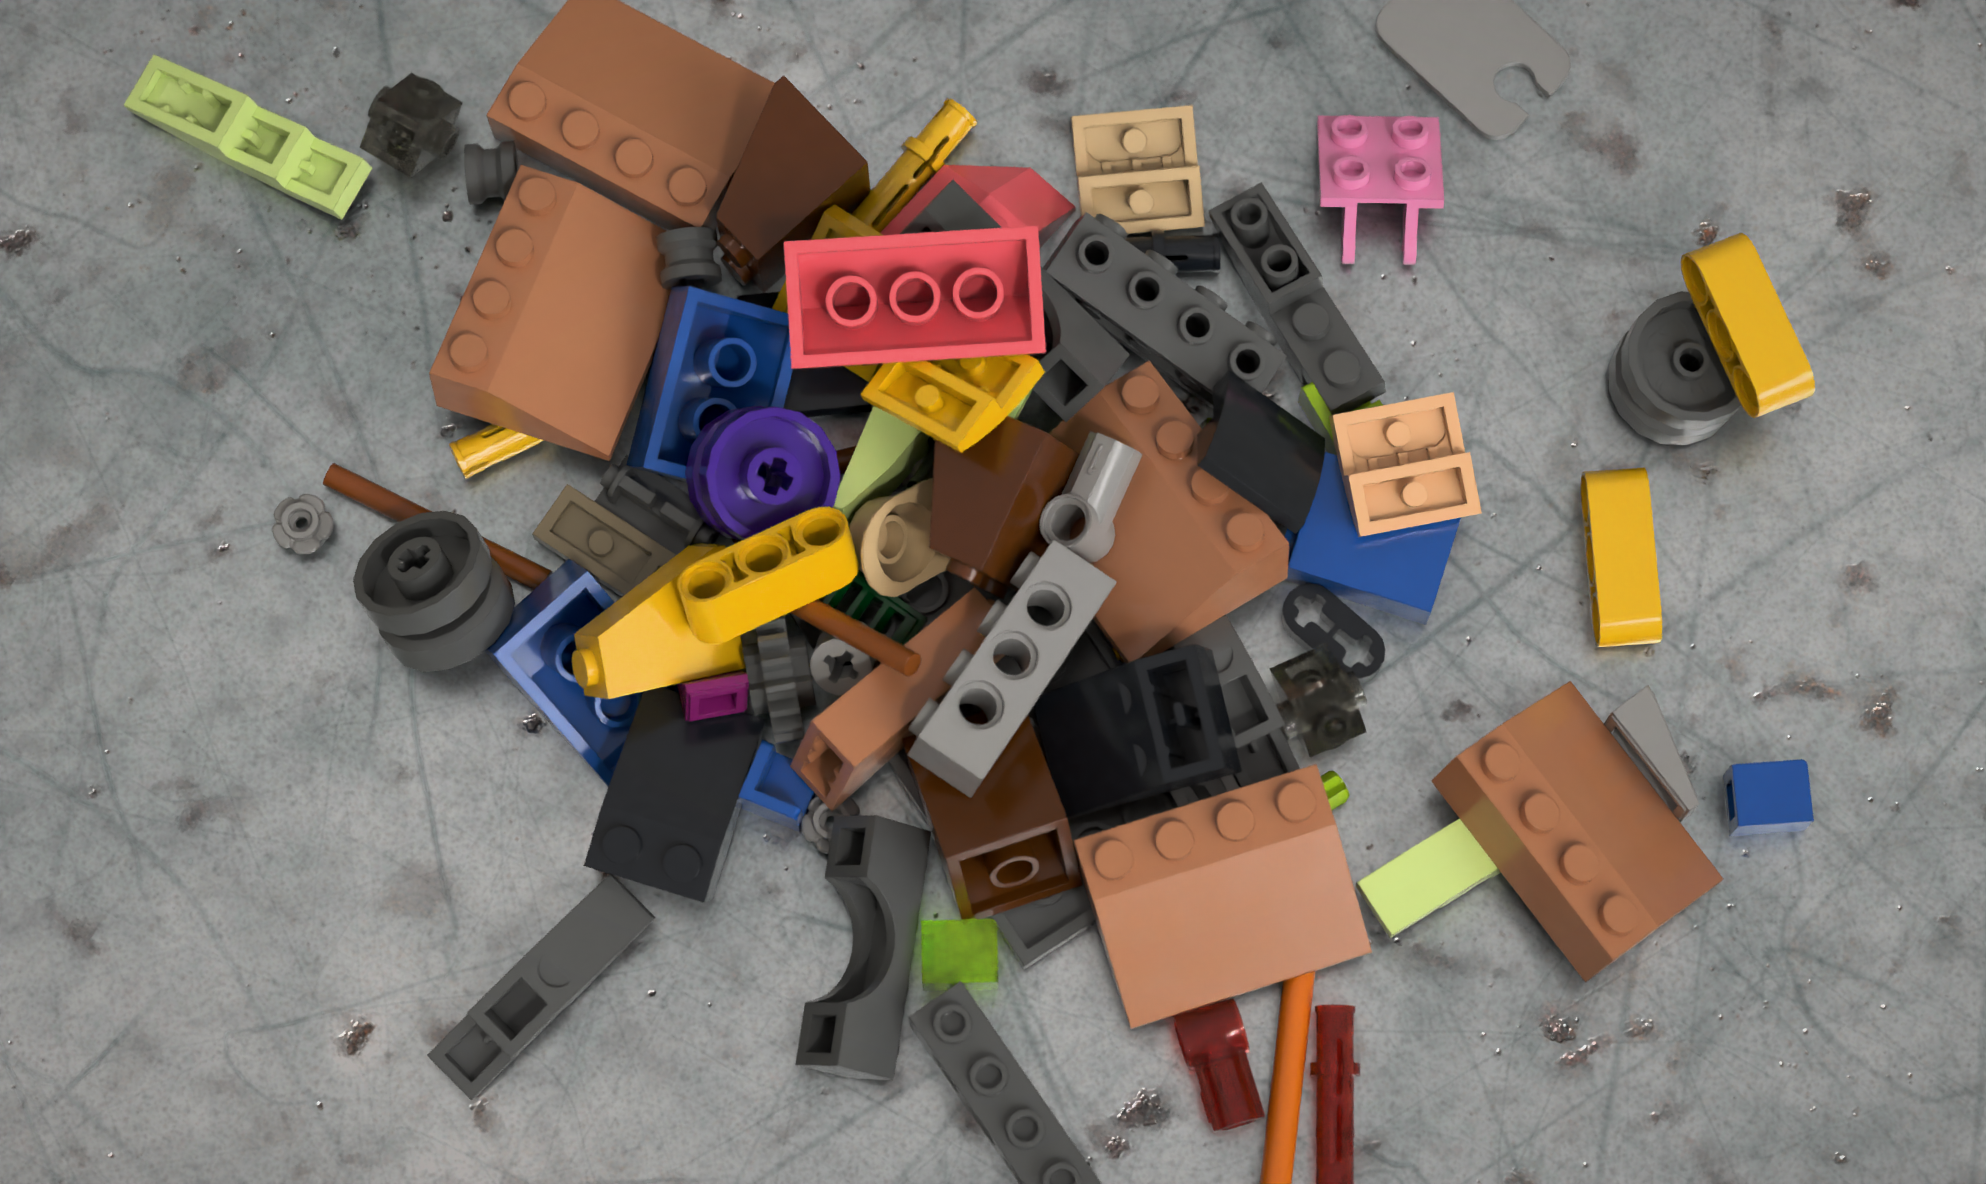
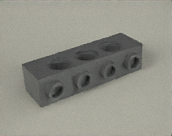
(998, 1091)

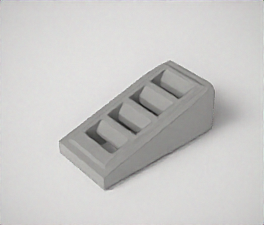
(1648, 742)

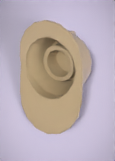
(894, 541)

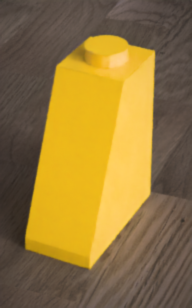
(648, 640)

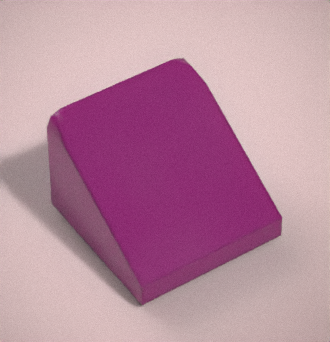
(714, 695)

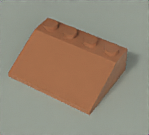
(632, 111)
(556, 317)
(1181, 536)
(1576, 829)
(1222, 896)

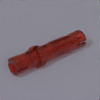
(1335, 1093)

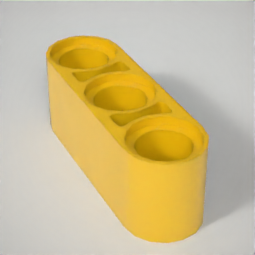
(1747, 325)
(1621, 557)
(768, 575)

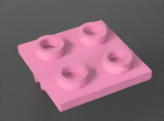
(1380, 163)

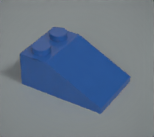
(537, 659)

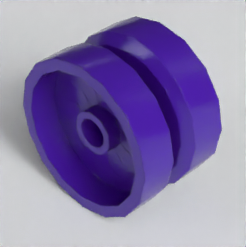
(726, 462)

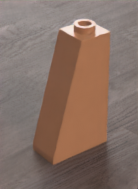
(869, 720)

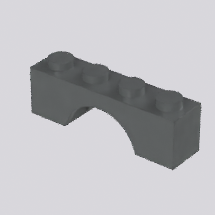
(1078, 349)
(881, 877)

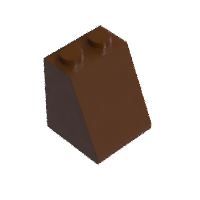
(784, 185)
(993, 500)
(1008, 838)

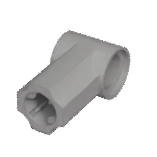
(1093, 493)

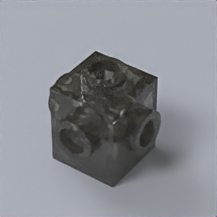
(411, 124)
(1318, 700)

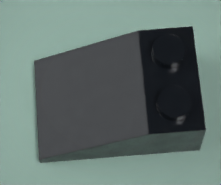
(674, 797)

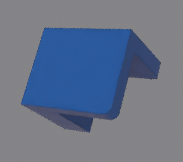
(775, 789)
(1768, 797)

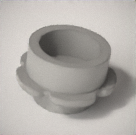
(313, 535)
(814, 822)

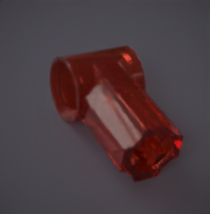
(1216, 1050)

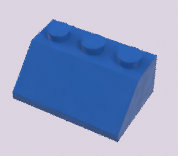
(707, 361)

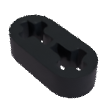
(1341, 620)

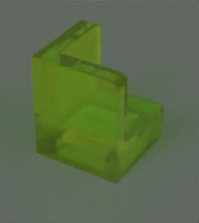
(958, 953)

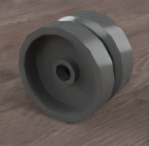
(1670, 375)
(434, 591)

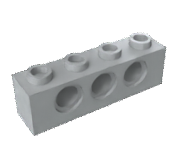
(966, 751)

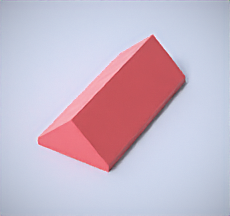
(914, 297)

